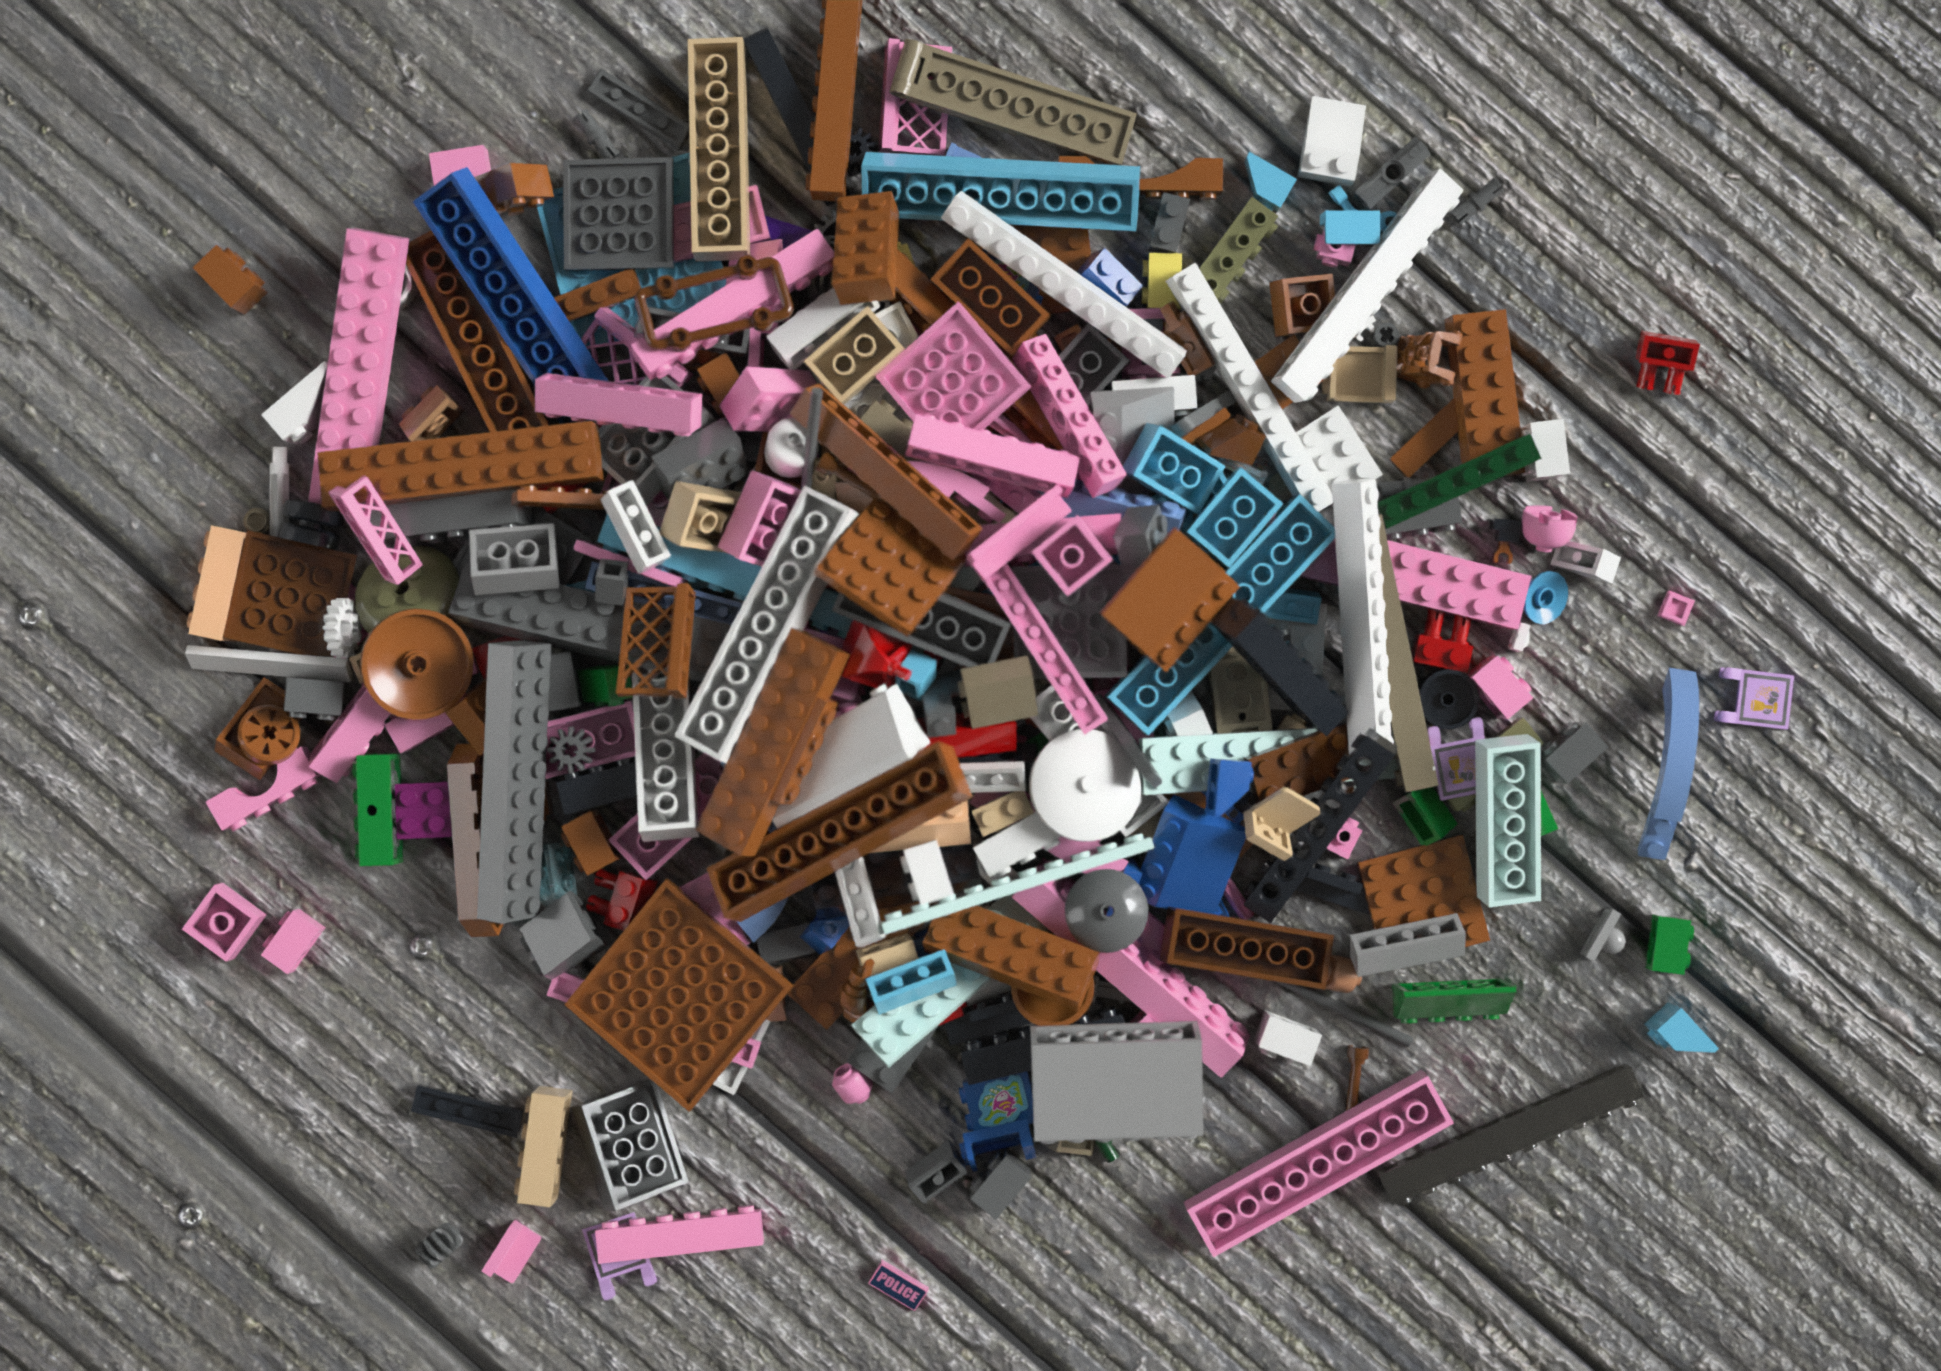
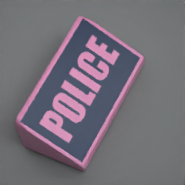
(898, 1285)

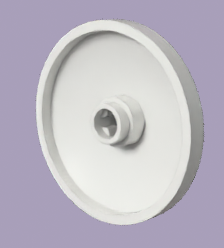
(1084, 785)

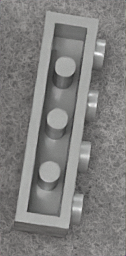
(1407, 945)

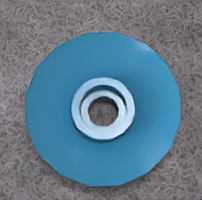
(1546, 597)

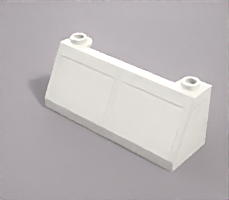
(856, 750)

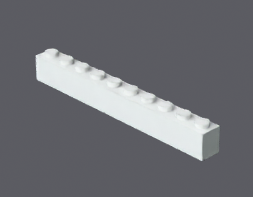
(1064, 284)
(1367, 286)
(1249, 387)
(1361, 608)

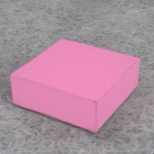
(1675, 608)

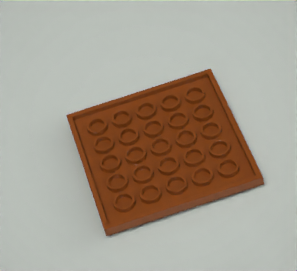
(678, 995)

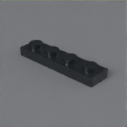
(467, 1110)

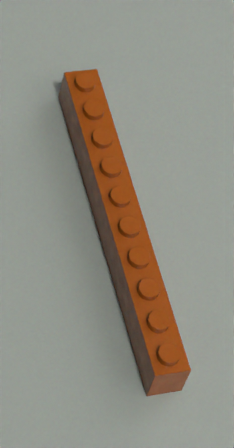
(926, 305)

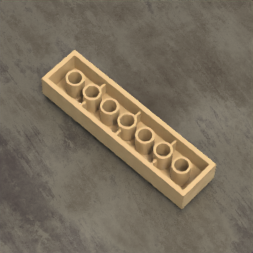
(718, 149)

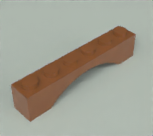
(1198, 178)

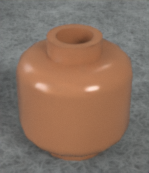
(1342, 975)

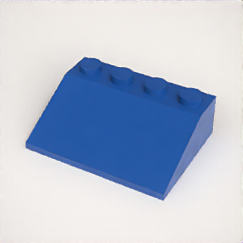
(1190, 858)

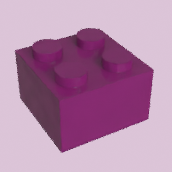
(422, 810)

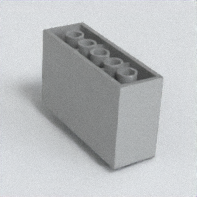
(1117, 1081)

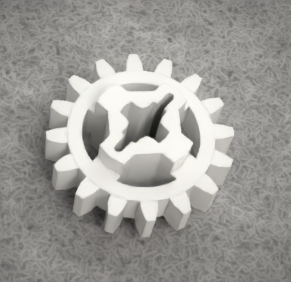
(342, 628)

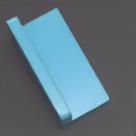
(1351, 227)
(1296, 606)

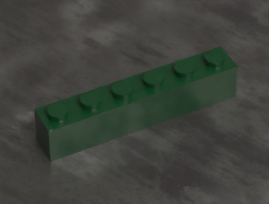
(1459, 480)

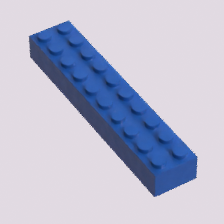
(504, 280)

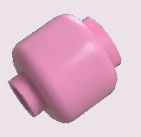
(851, 1084)

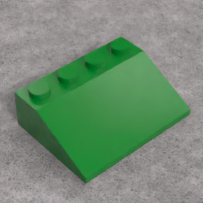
(1452, 998)

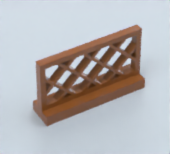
(679, 645)

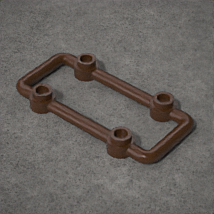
(680, 338)

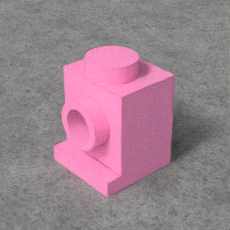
(1344, 848)

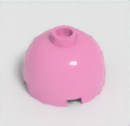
(1547, 528)

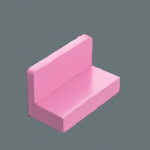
(512, 1252)

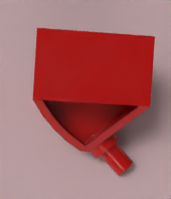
(874, 656)

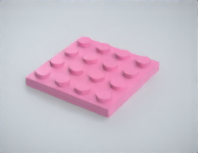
(954, 374)

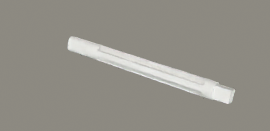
(278, 492)

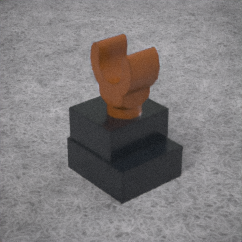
(1505, 532)

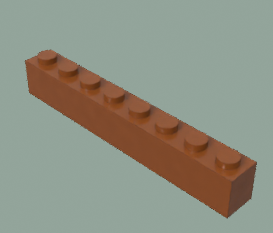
(834, 99)
(890, 475)

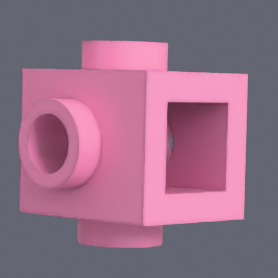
(1330, 256)

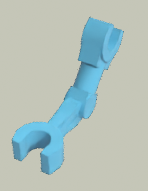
(1340, 198)

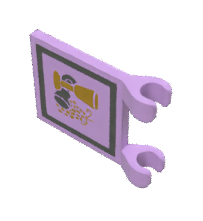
(1761, 698)
(1455, 761)
(609, 1270)

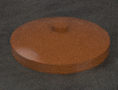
(416, 663)

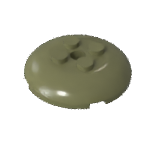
(429, 588)

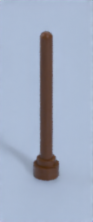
(830, 466)
(1357, 1058)

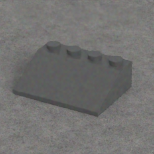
(629, 1145)

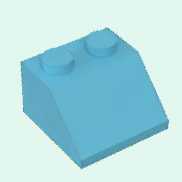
(1676, 1030)

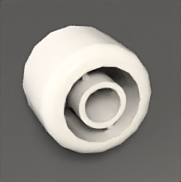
(786, 448)

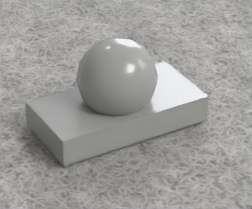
(1604, 936)

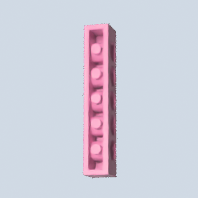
(1069, 415)

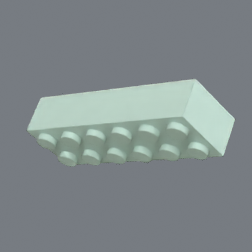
(1508, 820)

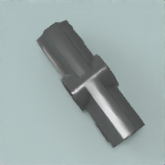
(1403, 162)

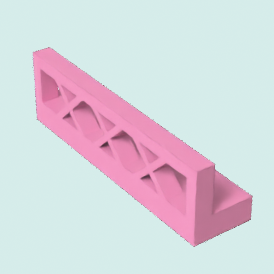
(367, 533)
(1019, 533)

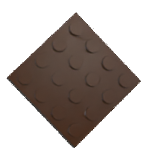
(286, 593)

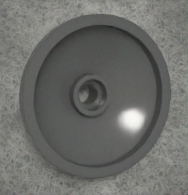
(1086, 905)

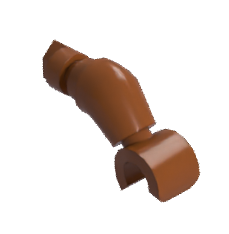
(854, 993)

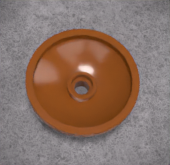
(1047, 1013)

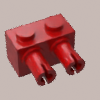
(1670, 351)
(1433, 651)
(628, 897)

